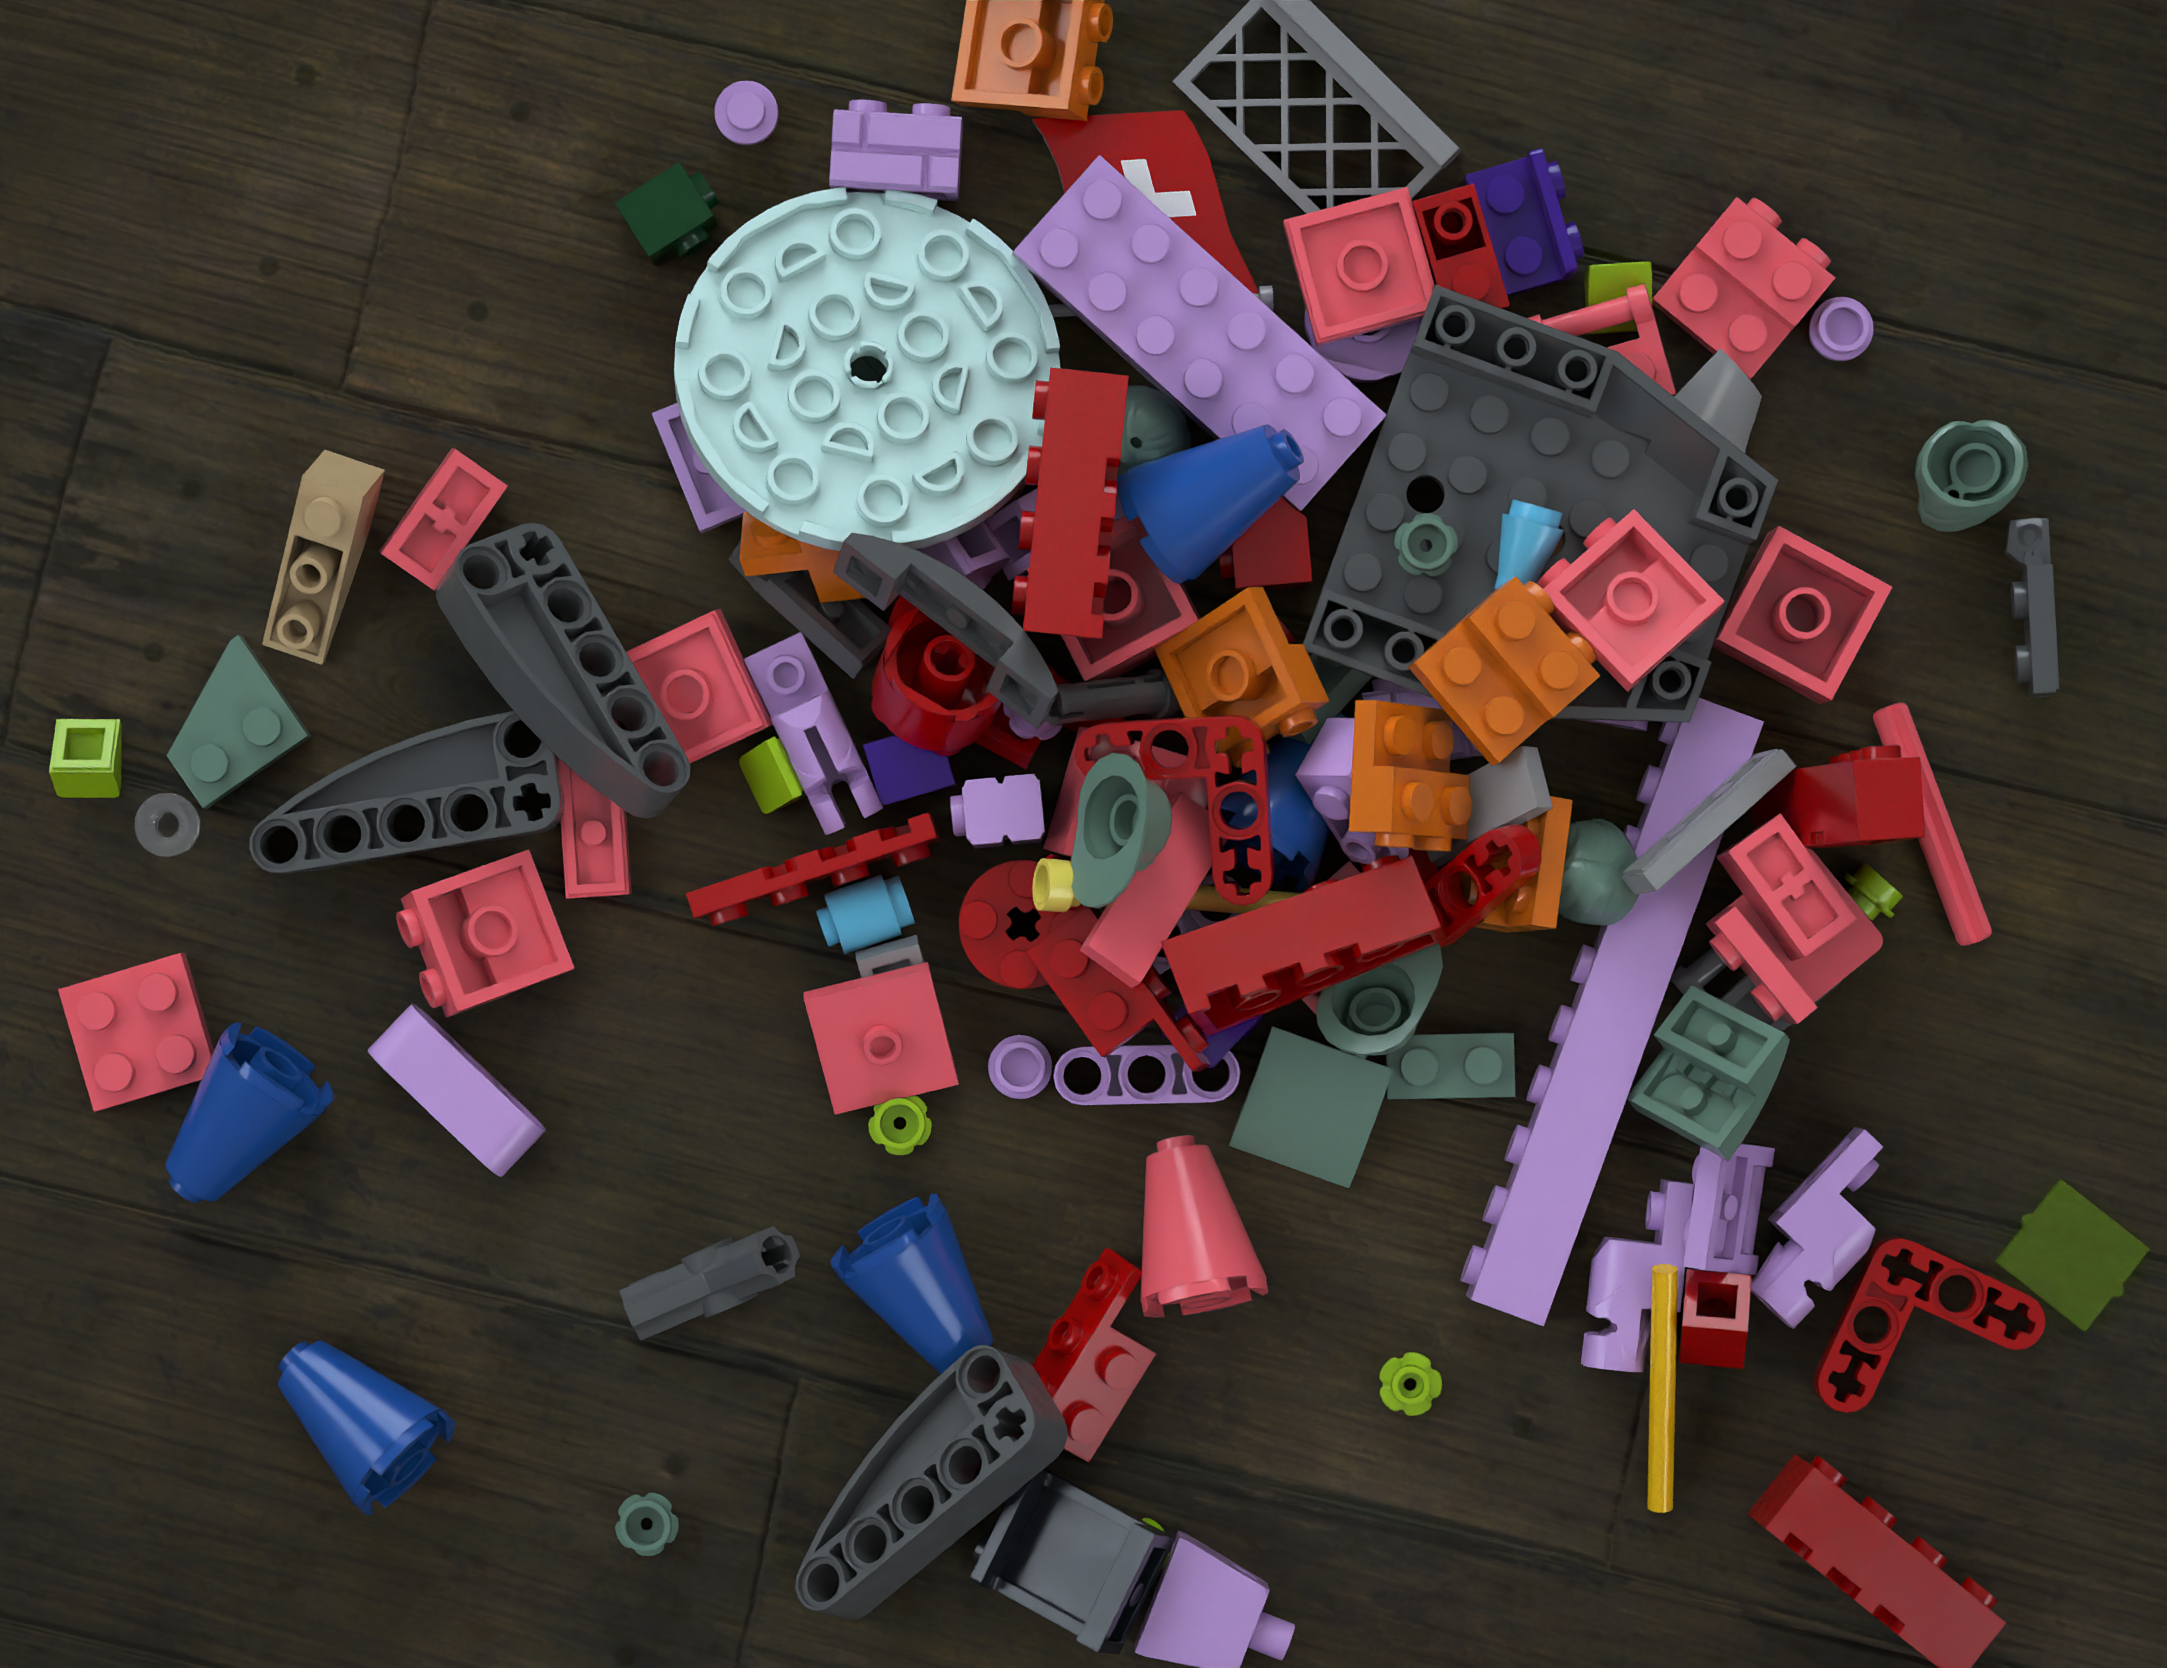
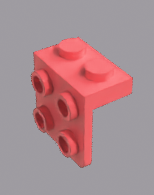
(1783, 985)

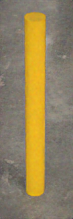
(1662, 1387)

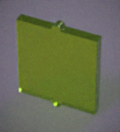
(2072, 1255)

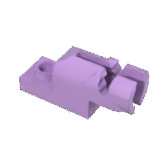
(811, 729)
(1821, 1228)
(1623, 1281)

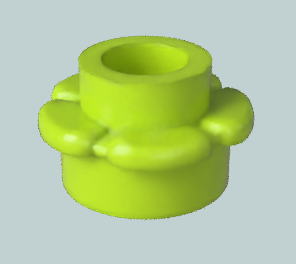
(1872, 892)
(900, 1141)
(1413, 1401)

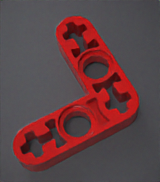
(1206, 761)
(1493, 885)
(1898, 1302)

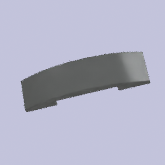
(889, 569)

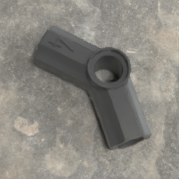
(710, 1281)

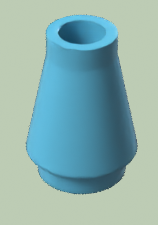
(1527, 541)

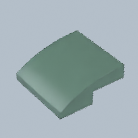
(1710, 1072)
(1311, 1107)

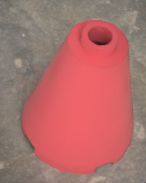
(1193, 1235)

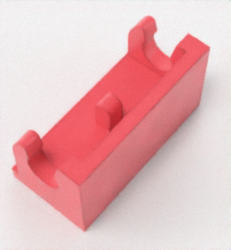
(443, 518)
(1786, 888)

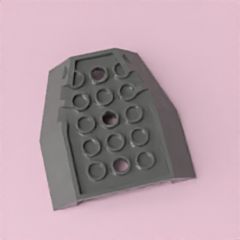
(1545, 420)

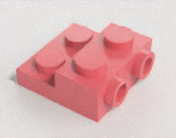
(1745, 285)
(1629, 597)
(483, 934)

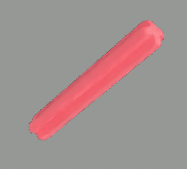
(1940, 840)

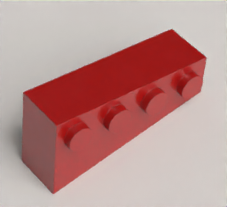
(1073, 502)
(1850, 802)
(1303, 944)
(1876, 1566)

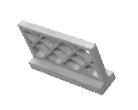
(1351, 70)

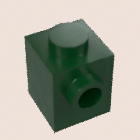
(671, 214)

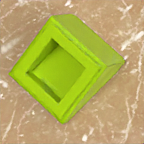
(1610, 281)
(86, 758)
(771, 776)

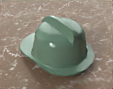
(1118, 830)
(1381, 1007)

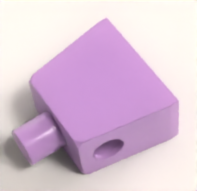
(1209, 1611)

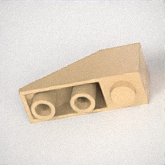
(322, 554)

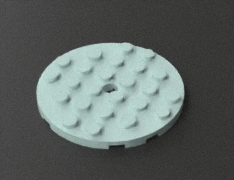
(836, 455)

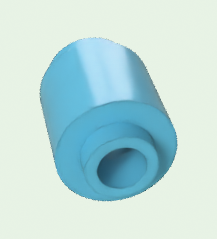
(865, 913)

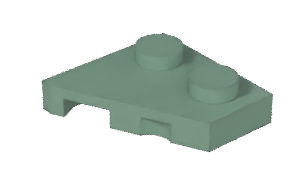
(234, 727)

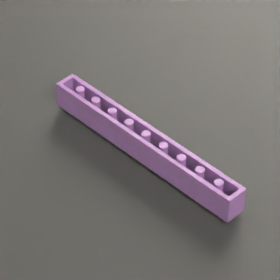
(1602, 1033)

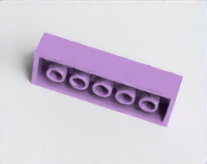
(1193, 325)

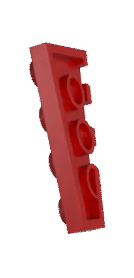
(787, 882)

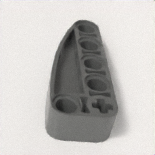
(540, 660)
(424, 772)
(928, 1459)

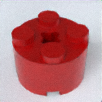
(932, 687)
(986, 920)

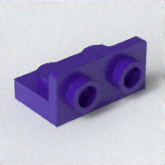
(1527, 222)

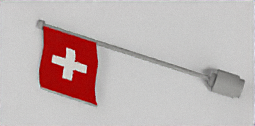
(1165, 163)

